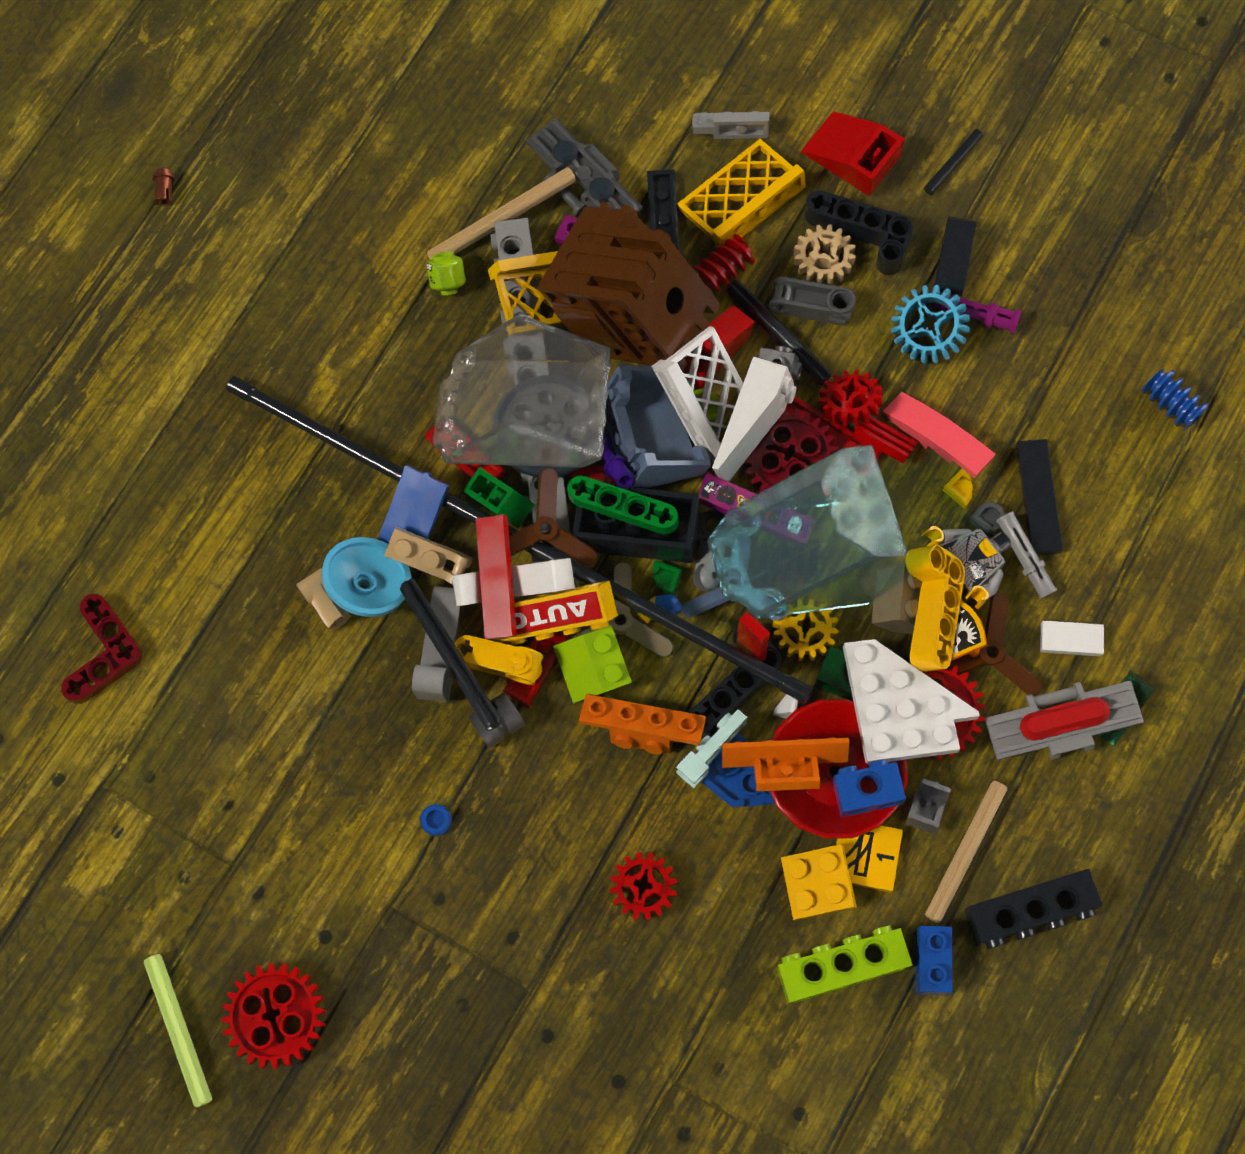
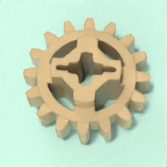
(824, 254)

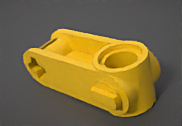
(501, 659)

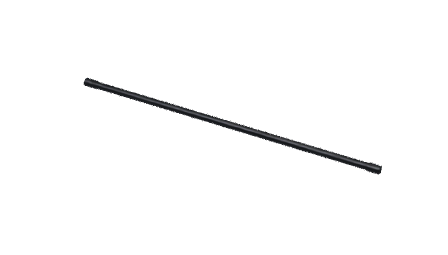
(784, 682)

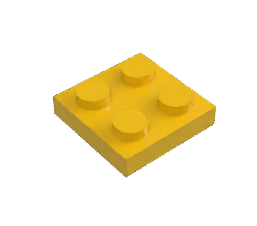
(818, 882)

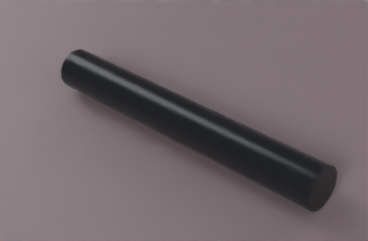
(953, 162)

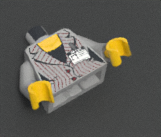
(979, 556)

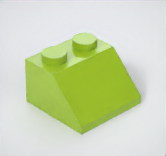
(592, 663)

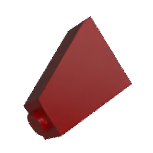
(733, 330)

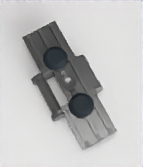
(591, 168)

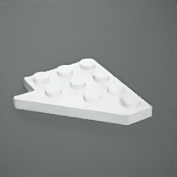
(900, 707)

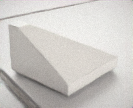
(785, 707)

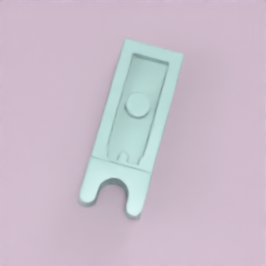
(695, 766)

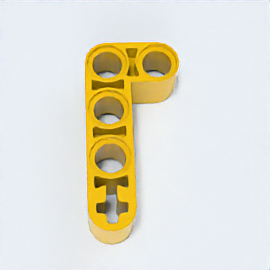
(938, 606)

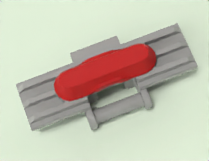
(1064, 725)

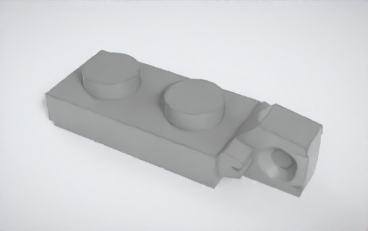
(732, 124)

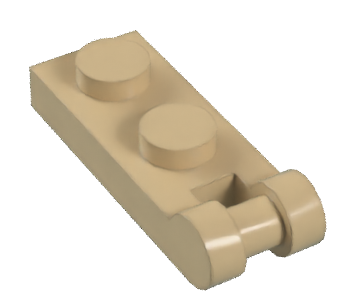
(426, 555)

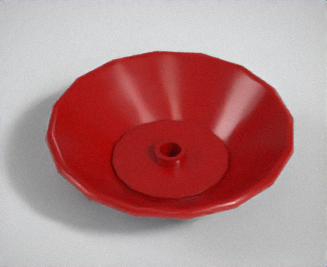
(817, 808)

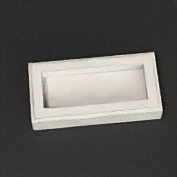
(1072, 638)

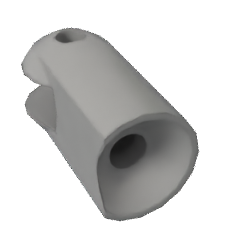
(705, 574)

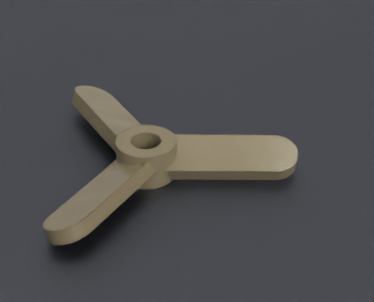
(632, 627)

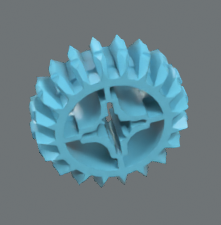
(942, 319)

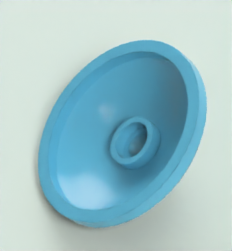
(363, 563)

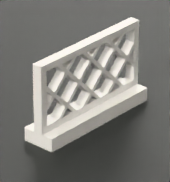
(681, 391)

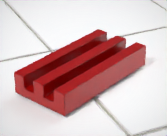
(885, 439)

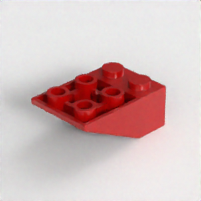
(855, 150)

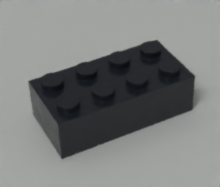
(621, 538)

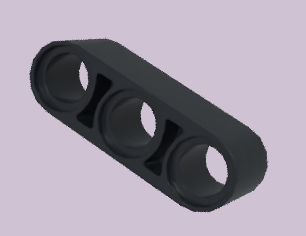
(955, 255)

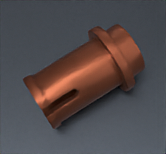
(163, 186)

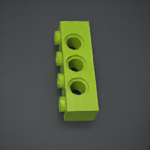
(894, 959)

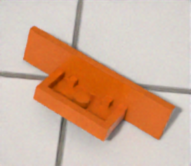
(642, 724)
(786, 762)

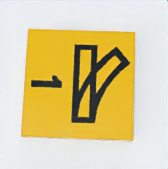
(873, 858)

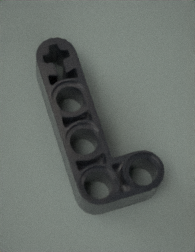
(857, 227)
(730, 689)

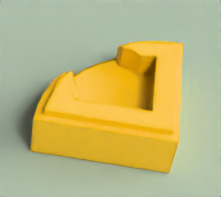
(960, 488)

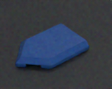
(735, 784)

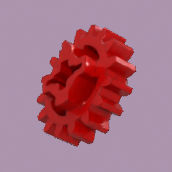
(851, 398)
(628, 883)

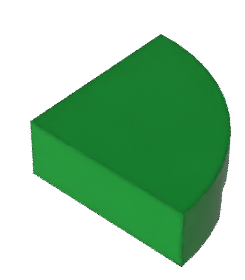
(666, 577)

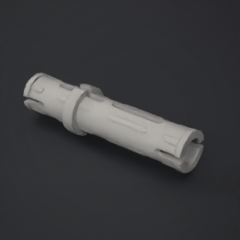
(1027, 556)

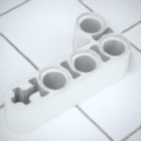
(527, 580)

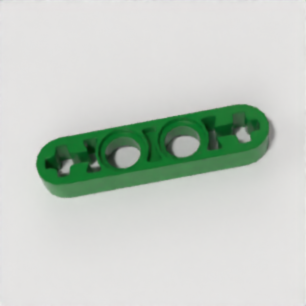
(624, 501)

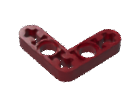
(111, 656)

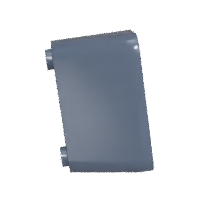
(649, 430)

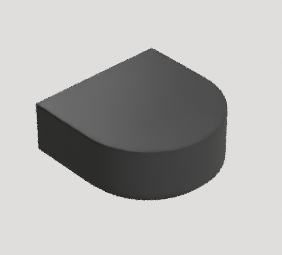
(986, 516)

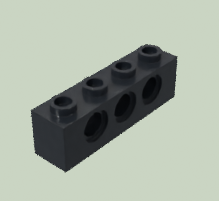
(1077, 886)

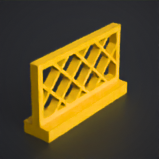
(760, 206)
(515, 270)

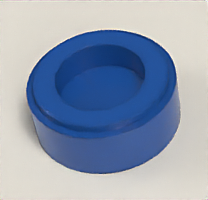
(435, 820)

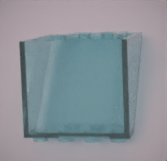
(811, 539)

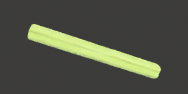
(177, 1030)

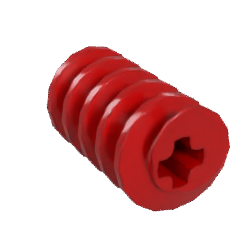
(724, 262)

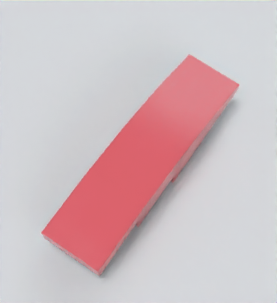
(939, 434)

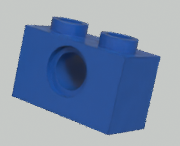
(854, 801)
(933, 960)

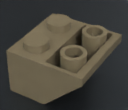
(897, 602)

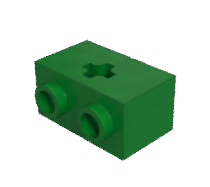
(498, 497)

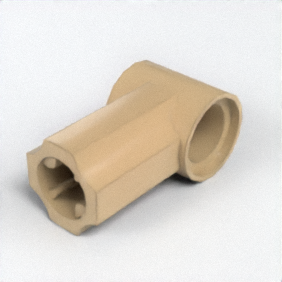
(316, 596)

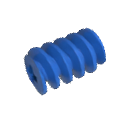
(1174, 399)

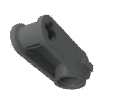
(812, 301)

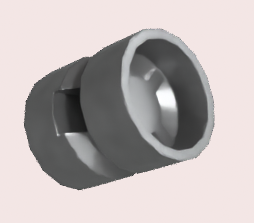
(510, 721)

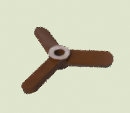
(546, 514)
(1002, 662)

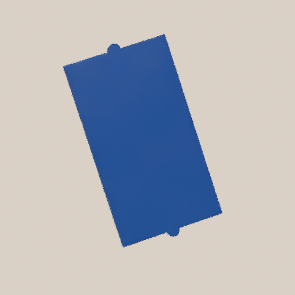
(414, 504)

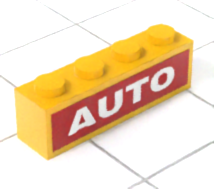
(563, 611)

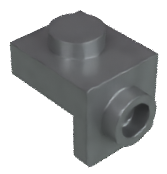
(928, 806)

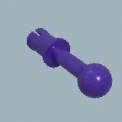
(616, 465)

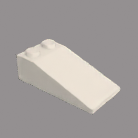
(758, 407)

